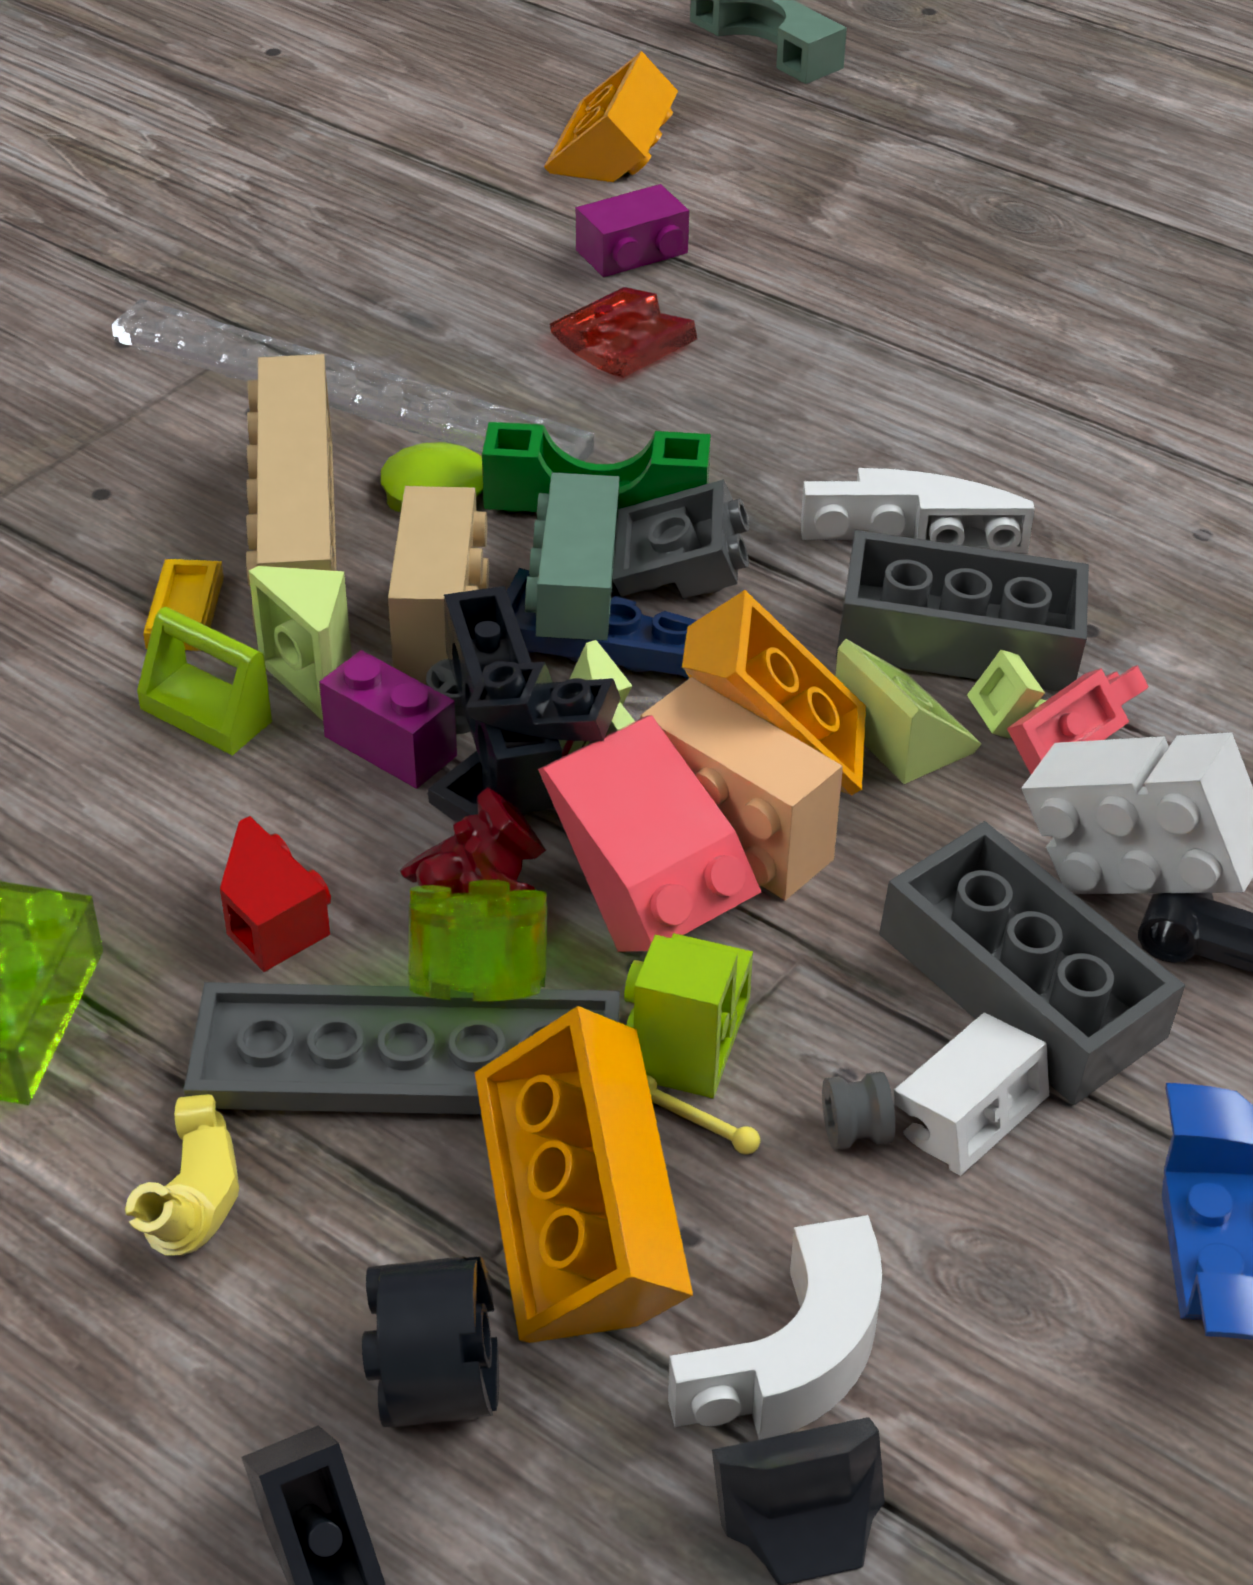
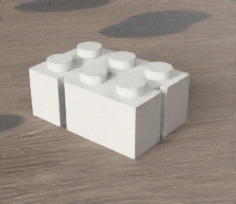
(1173, 836)

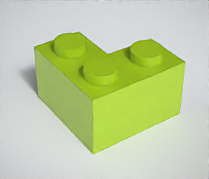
(688, 1009)

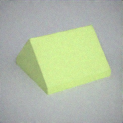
(301, 626)
(902, 719)

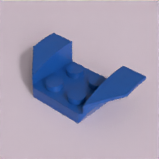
(1211, 1207)

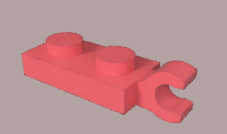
(1079, 712)

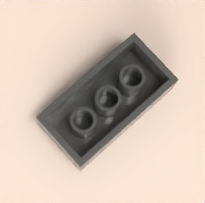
(960, 605)
(1032, 955)

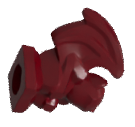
(482, 848)

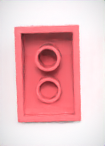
(647, 836)

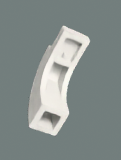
(808, 1362)

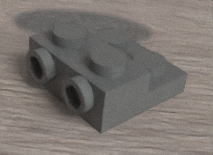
(682, 540)

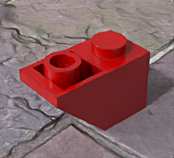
(270, 898)

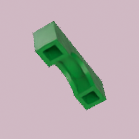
(523, 457)

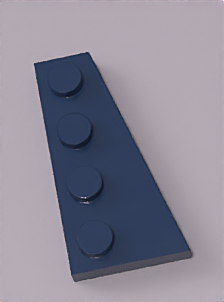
(633, 638)

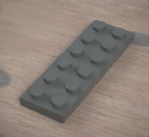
(360, 1045)

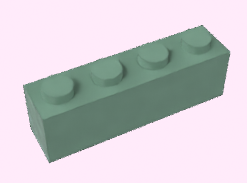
(573, 557)

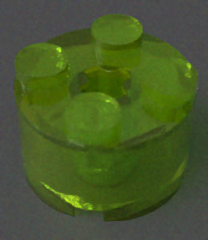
(477, 941)

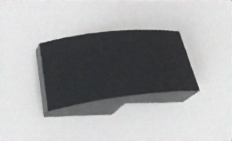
(531, 704)

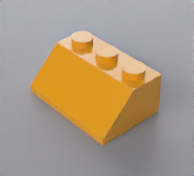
(615, 124)
(771, 674)

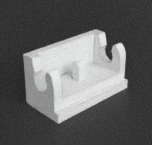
(974, 1091)

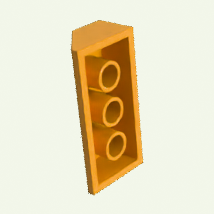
(581, 1181)

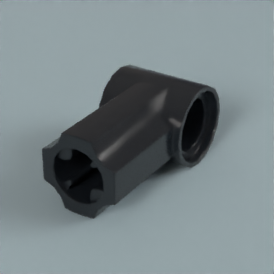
(1196, 924)

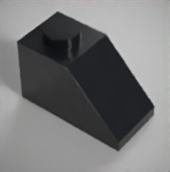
(312, 1511)

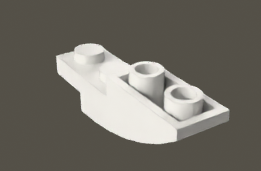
(917, 508)

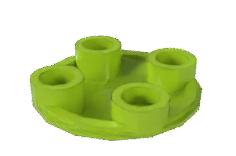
(430, 466)

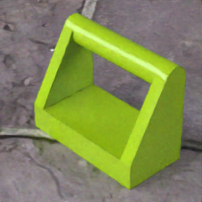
(196, 700)

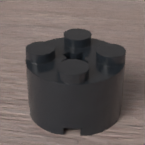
(431, 1341)

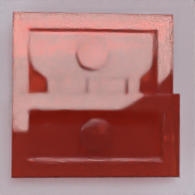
(623, 332)

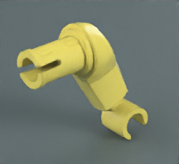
(196, 1201)

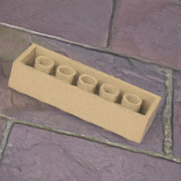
(290, 466)

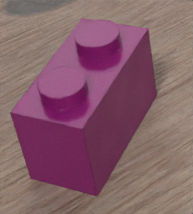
(632, 230)
(388, 718)

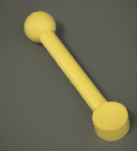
(744, 1139)

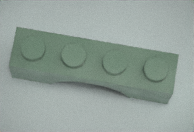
(805, 40)

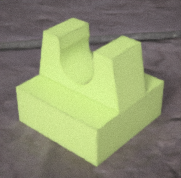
(1005, 693)

